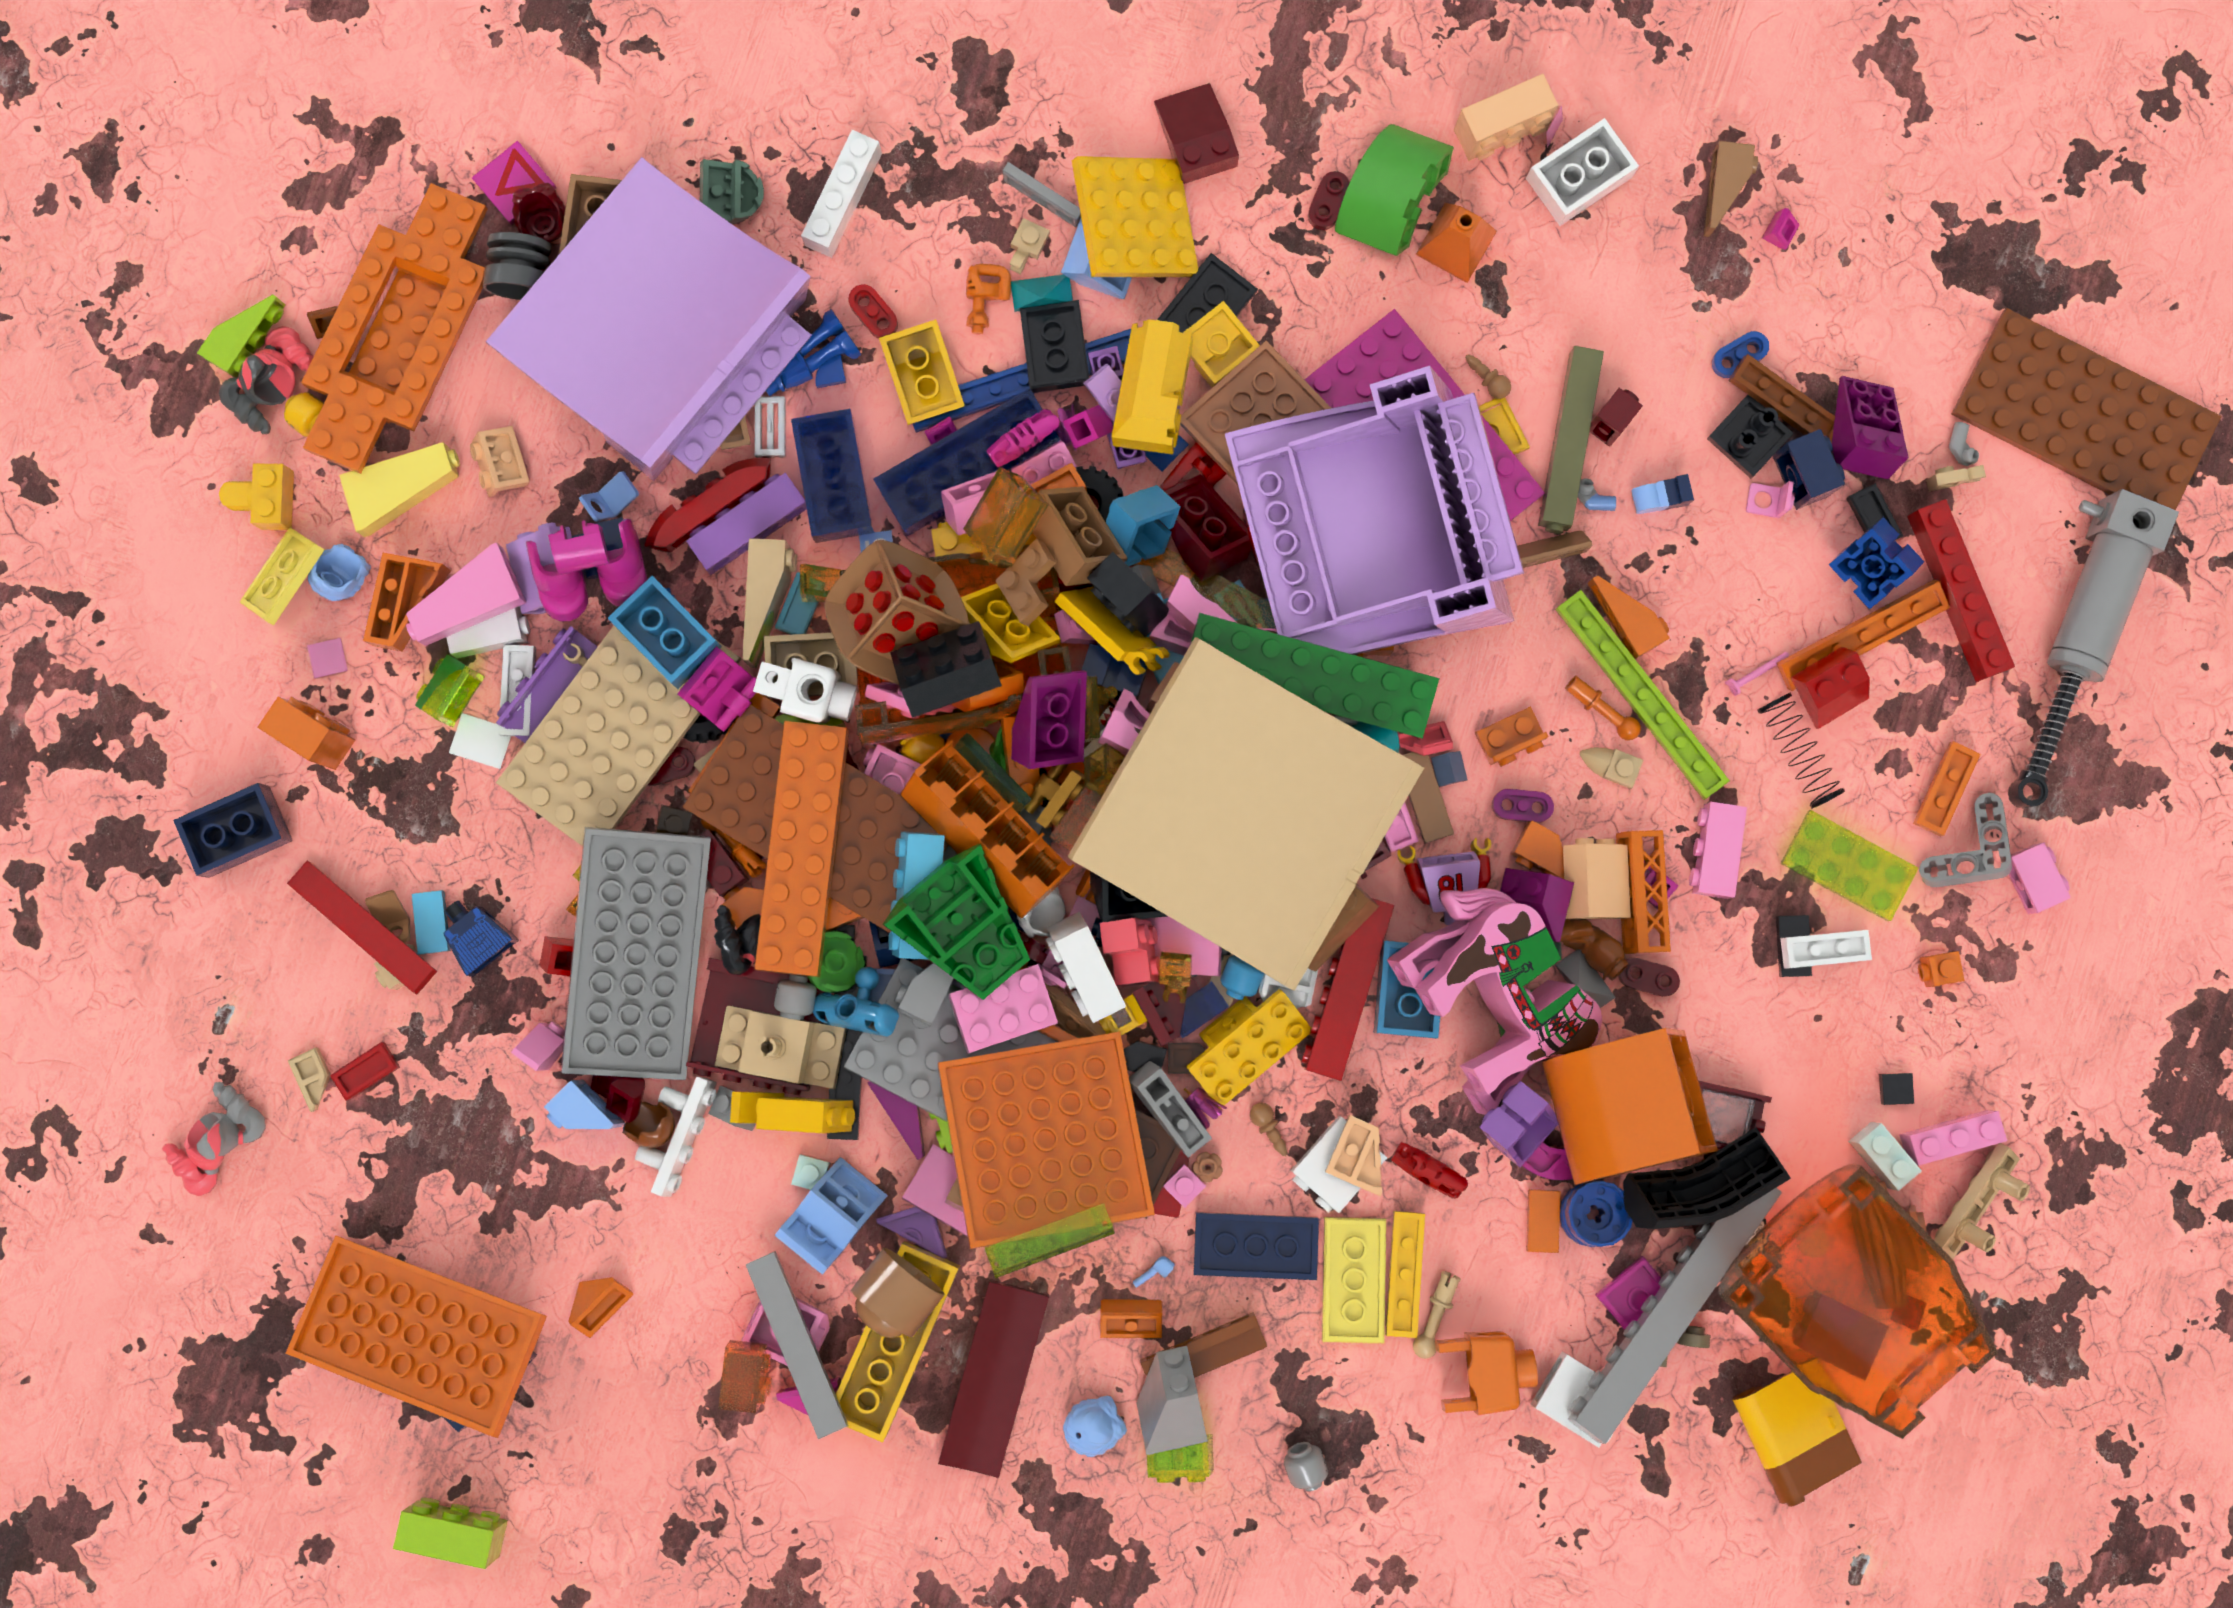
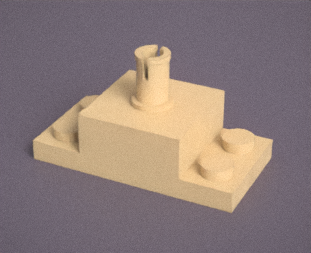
(780, 1047)

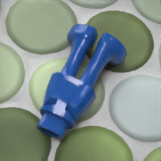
(801, 368)

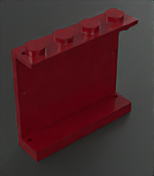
(750, 991)

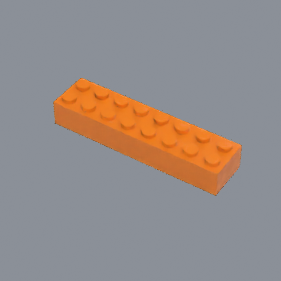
(802, 849)

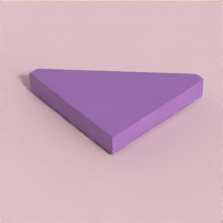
(916, 1227)

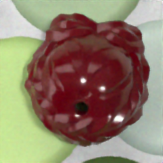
(537, 210)

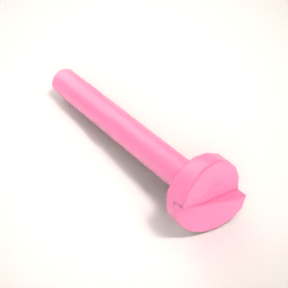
(1734, 686)

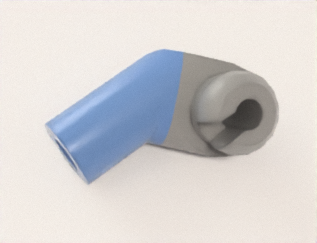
(1592, 499)

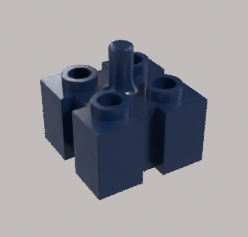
(1111, 672)

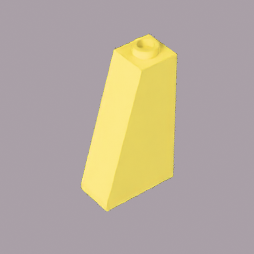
(397, 485)

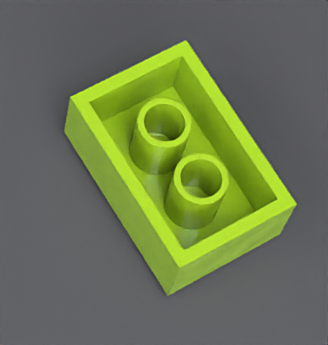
(450, 1533)

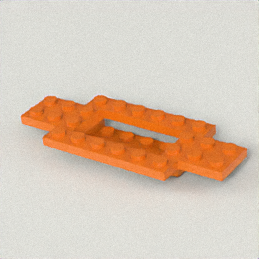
(409, 334)

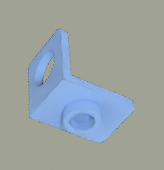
(611, 498)

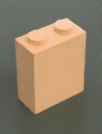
(1599, 879)

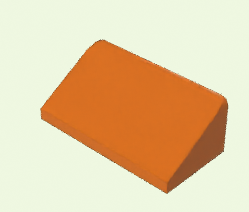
(1130, 1318)

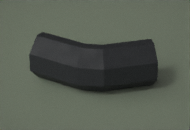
(1705, 1189)

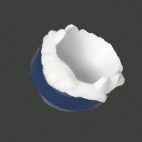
(1045, 914)

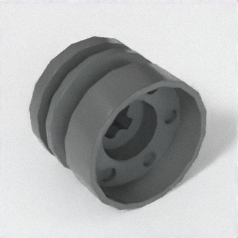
(516, 263)

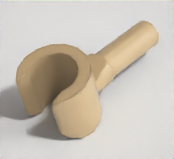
(579, 658)

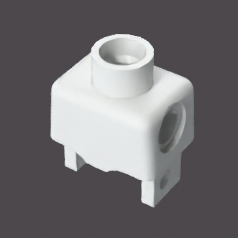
(793, 690)

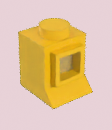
(1124, 1019)

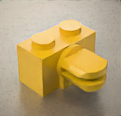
(266, 496)

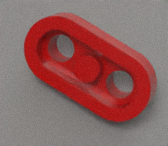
(874, 312)

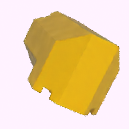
(1152, 387)

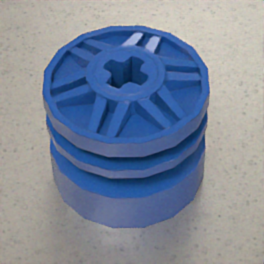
(1610, 1224)

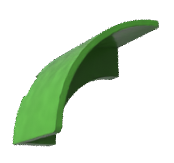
(1388, 187)

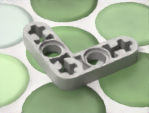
(1982, 859)

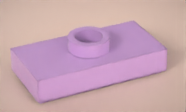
(1105, 388)

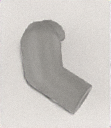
(1959, 447)

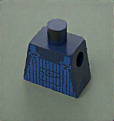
(476, 937)

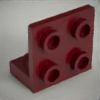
(1162, 1016)

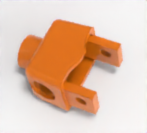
(1492, 1370)

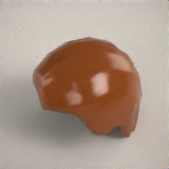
(652, 1126)

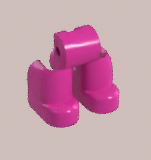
(563, 584)

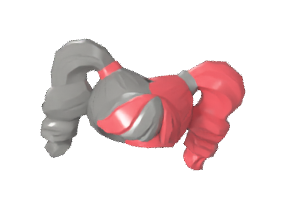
(213, 1139)

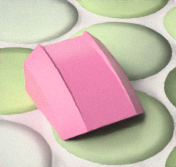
(760, 1330)

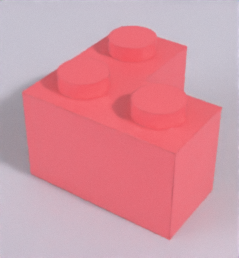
(1132, 950)

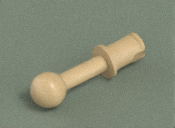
(1425, 1343)

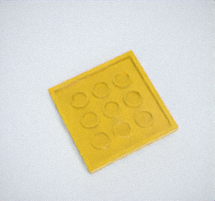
(1134, 217)

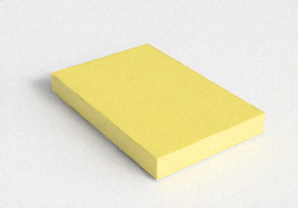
(281, 576)

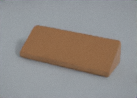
(1554, 548)

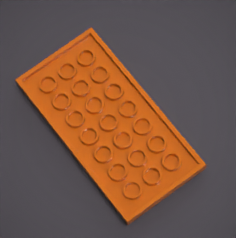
(417, 1336)

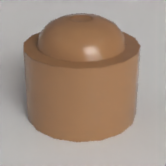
(894, 1296)

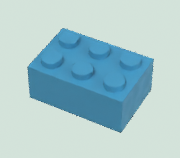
(664, 632)
(1398, 1006)

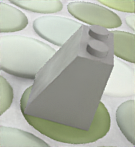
(1170, 1404)

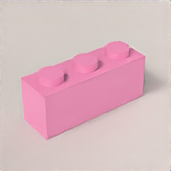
(1718, 850)
(1954, 1137)

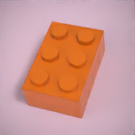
(307, 732)

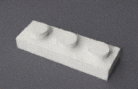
(516, 665)
(1826, 949)

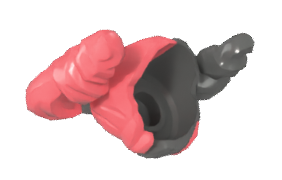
(266, 378)

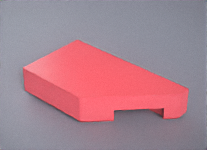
(1435, 740)

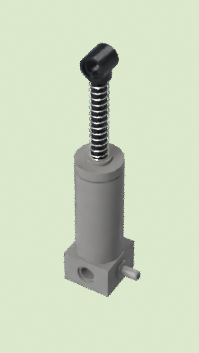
(2124, 538)

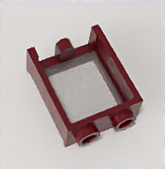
(1732, 1111)

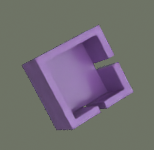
(1519, 1123)

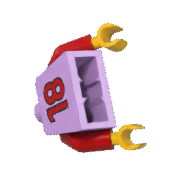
(1447, 872)

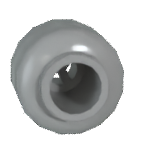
(795, 997)
(1305, 1466)

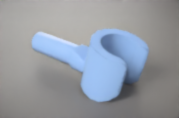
(1162, 1266)

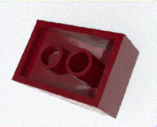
(1197, 133)
(1207, 529)

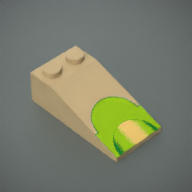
(767, 583)

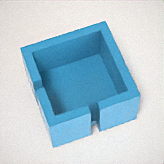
(1137, 523)

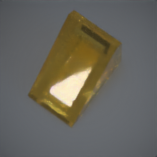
(816, 582)

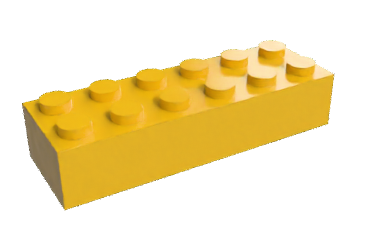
(885, 1365)

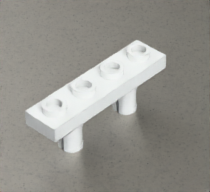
(689, 1125)

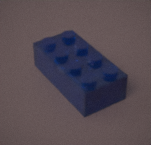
(832, 475)

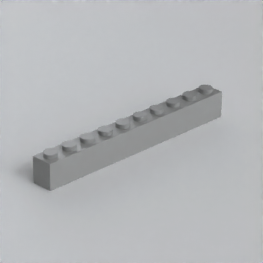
(1665, 1319)

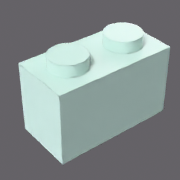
(1885, 1156)

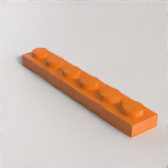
(1871, 629)

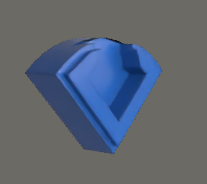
(831, 373)

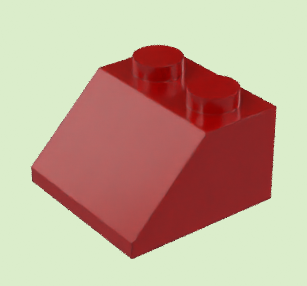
(1832, 685)

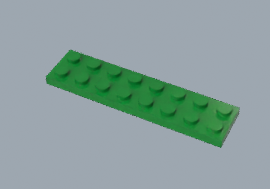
(1328, 677)

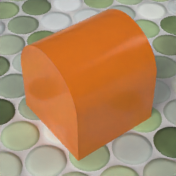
(1629, 1105)

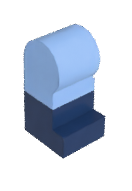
(1663, 495)

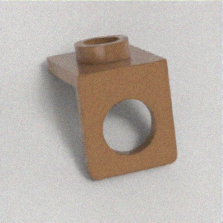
(390, 912)

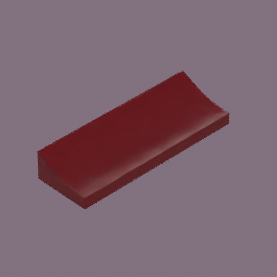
(993, 1379)

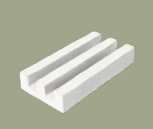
(770, 452)

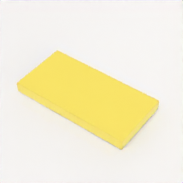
(1354, 1280)

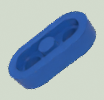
(1737, 350)

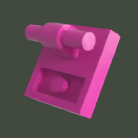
(719, 689)

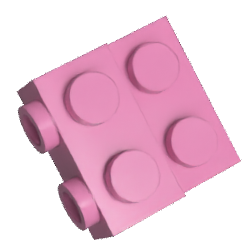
(889, 768)

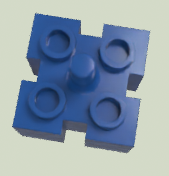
(1876, 563)

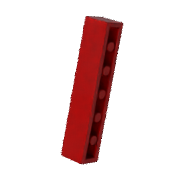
(1968, 603)
(1346, 996)

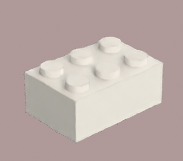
(1582, 172)
(1084, 968)

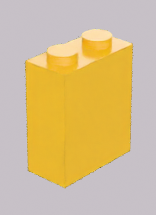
(805, 1114)

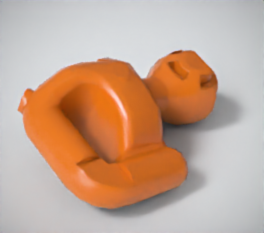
(985, 291)

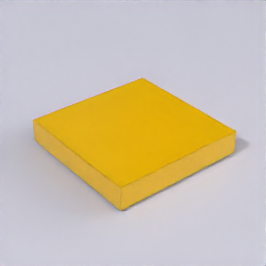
(1505, 424)

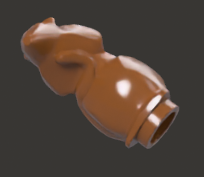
(1599, 948)

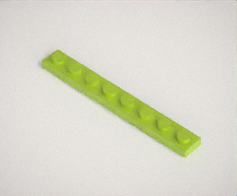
(1642, 695)

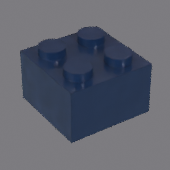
(1811, 468)

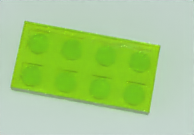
(1849, 865)

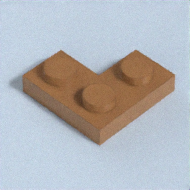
(1020, 582)

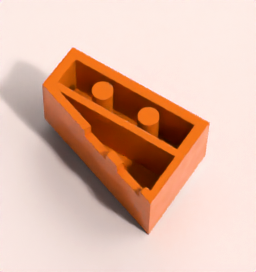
(399, 588)

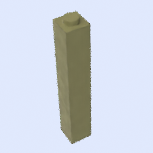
(1570, 439)

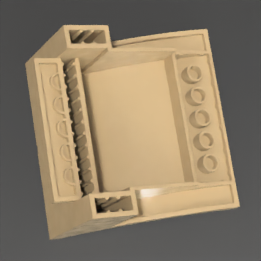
(1245, 813)

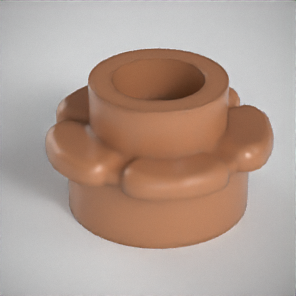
(1215, 1163)

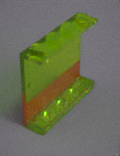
(1049, 1240)

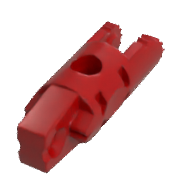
(1429, 1170)

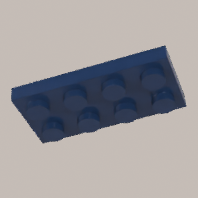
(1256, 1246)

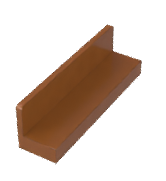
(1219, 1345)

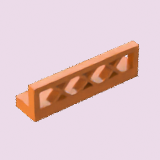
(1636, 929)

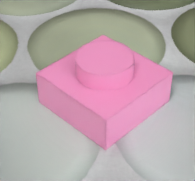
(1184, 1185)

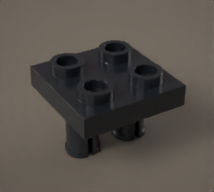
(1750, 435)

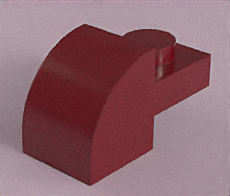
(622, 1094)

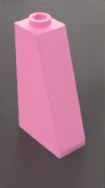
(467, 598)

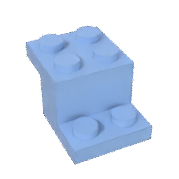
(831, 1215)

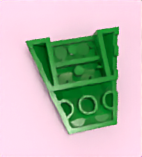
(962, 923)

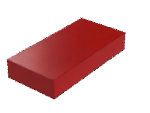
(365, 1071)

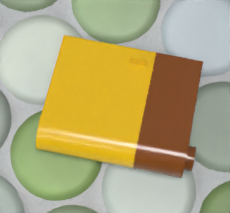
(1796, 1436)

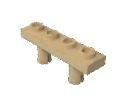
(1980, 1193)

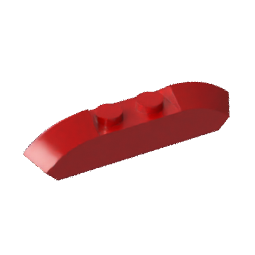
(674, 526)

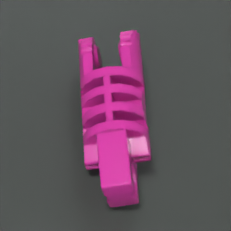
(1023, 437)

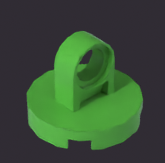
(839, 963)

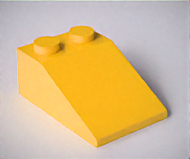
(922, 372)
(1002, 629)

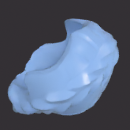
(338, 573)
(1097, 1424)

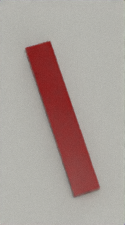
(362, 927)

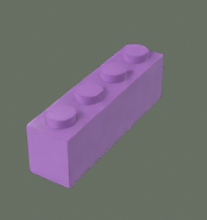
(753, 518)

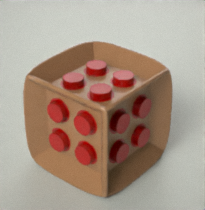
(890, 602)

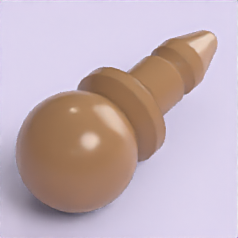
(1497, 385)
(1262, 1116)

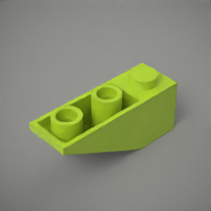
(241, 335)

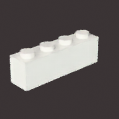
(841, 193)

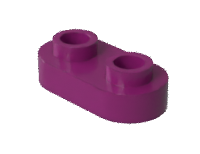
(1522, 805)

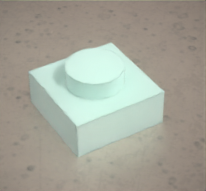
(809, 1171)

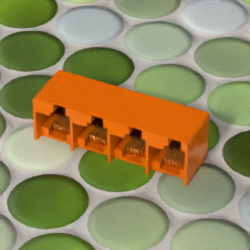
(970, 813)

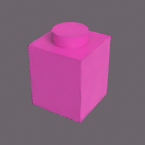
(1088, 426)

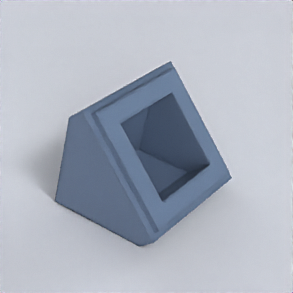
(1449, 768)

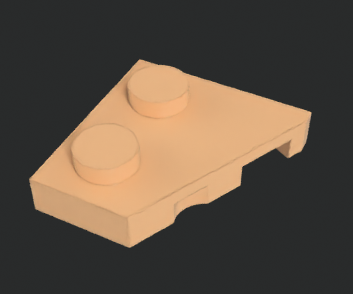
(1358, 1156)

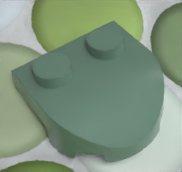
(730, 189)

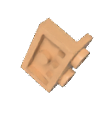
(499, 460)

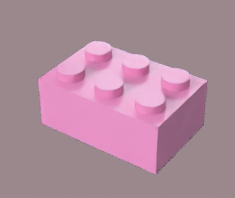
(1008, 1012)

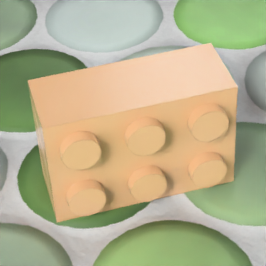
(1506, 118)

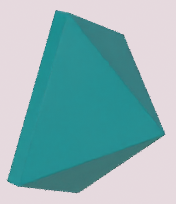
(1041, 291)

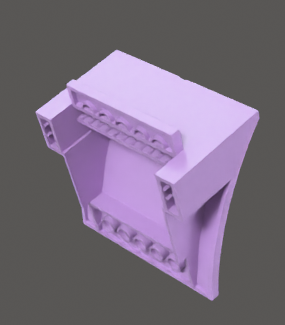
(658, 323)
(1379, 518)

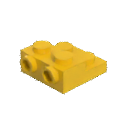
(1220, 343)

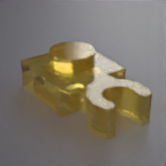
(1175, 973)

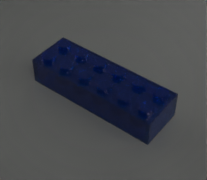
(916, 484)

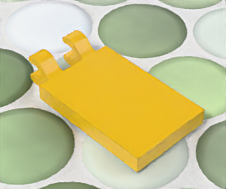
(1109, 631)

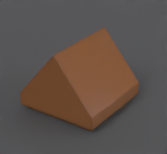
(321, 319)

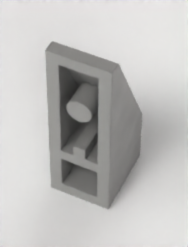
(924, 994)
(1169, 1108)

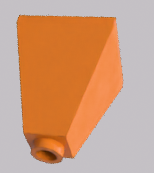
(1457, 241)

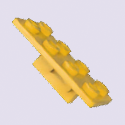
(1246, 1044)

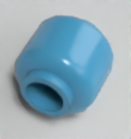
(1240, 978)

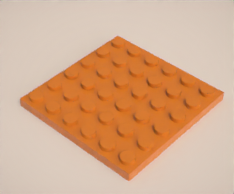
(1044, 1136)

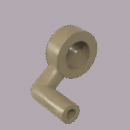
(1693, 1337)

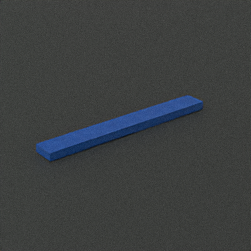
(1006, 384)

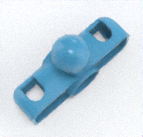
(857, 1012)

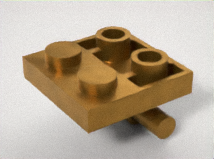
(1057, 794)

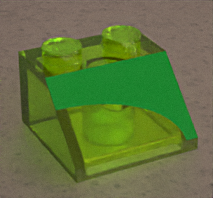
(448, 690)

